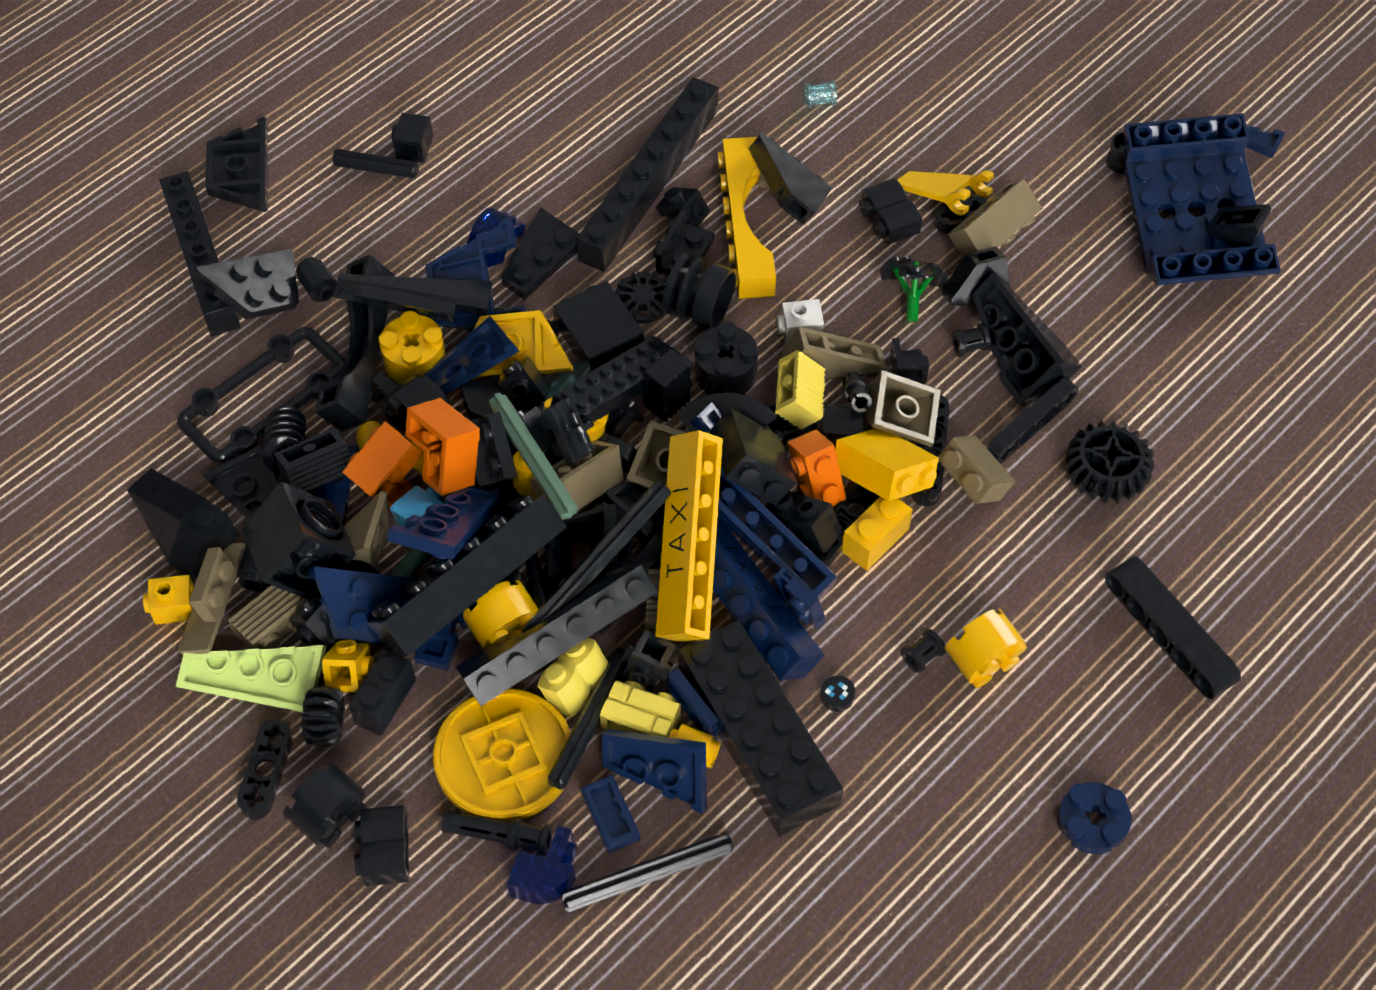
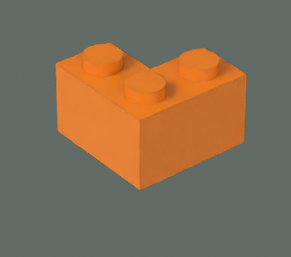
(447, 443)
(384, 463)

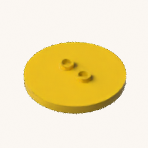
(500, 755)

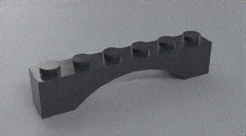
(347, 396)
(604, 601)

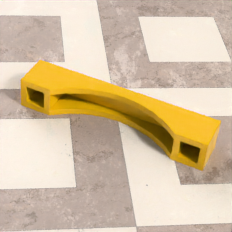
(752, 260)

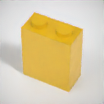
(886, 463)

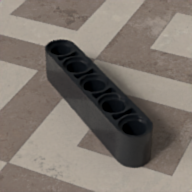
(1173, 627)

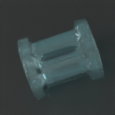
(820, 93)

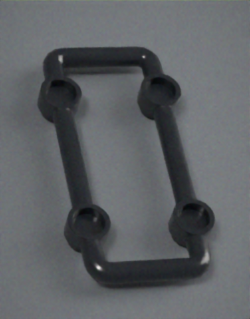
(244, 438)

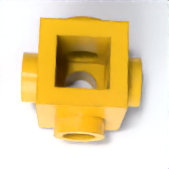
(347, 665)

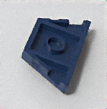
(351, 598)

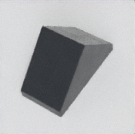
(1239, 224)

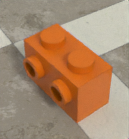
(816, 468)

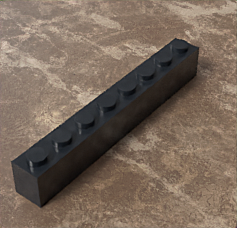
(647, 175)

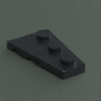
(540, 254)

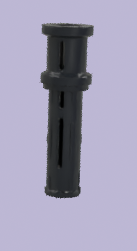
(514, 833)

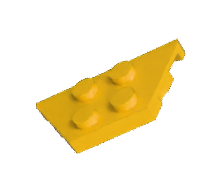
(533, 338)

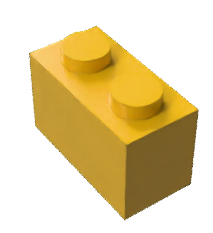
(876, 531)

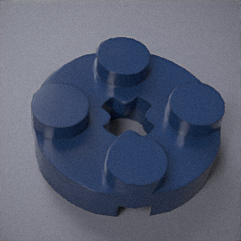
(1109, 804)

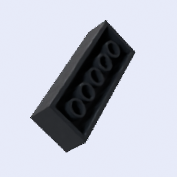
(459, 582)
(761, 728)

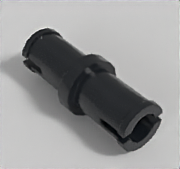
(857, 392)

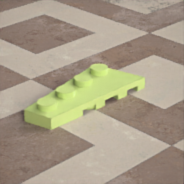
(255, 675)

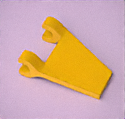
(947, 187)

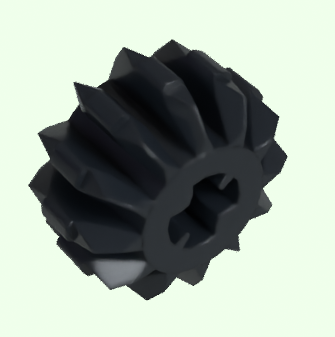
(323, 716)

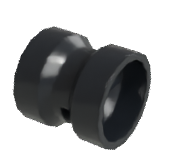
(1115, 156)

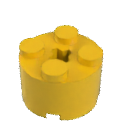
(411, 346)
(500, 613)
(985, 647)

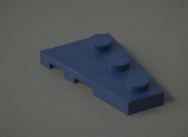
(472, 356)
(663, 762)

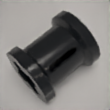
(971, 340)
(923, 650)

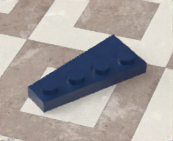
(448, 525)

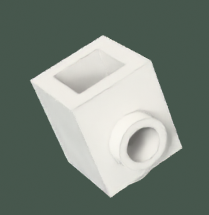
(802, 314)

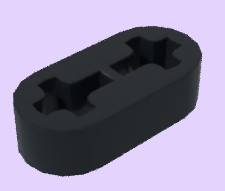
(946, 226)

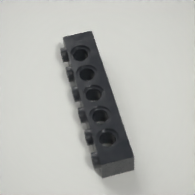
(197, 249)

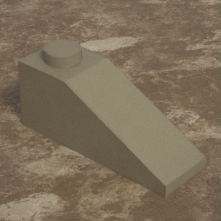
(836, 353)

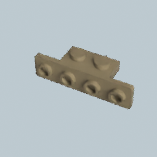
(210, 598)

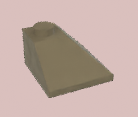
(903, 407)
(370, 529)

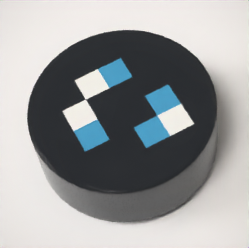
(837, 693)

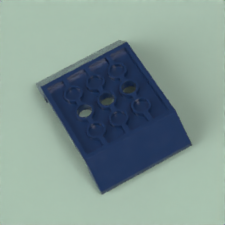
(1184, 167)

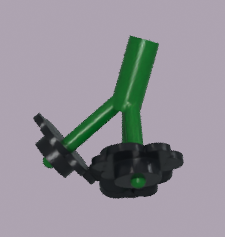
(903, 267)

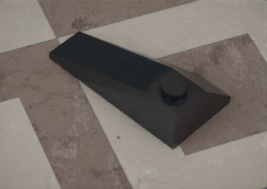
(1024, 345)

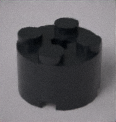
(726, 360)
(410, 393)
(325, 804)

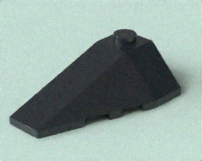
(181, 521)

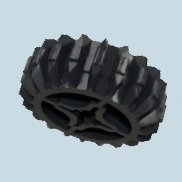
(1126, 452)

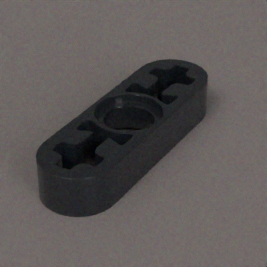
(268, 784)

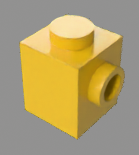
(169, 599)

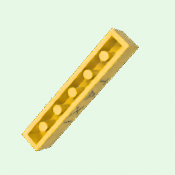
(689, 537)

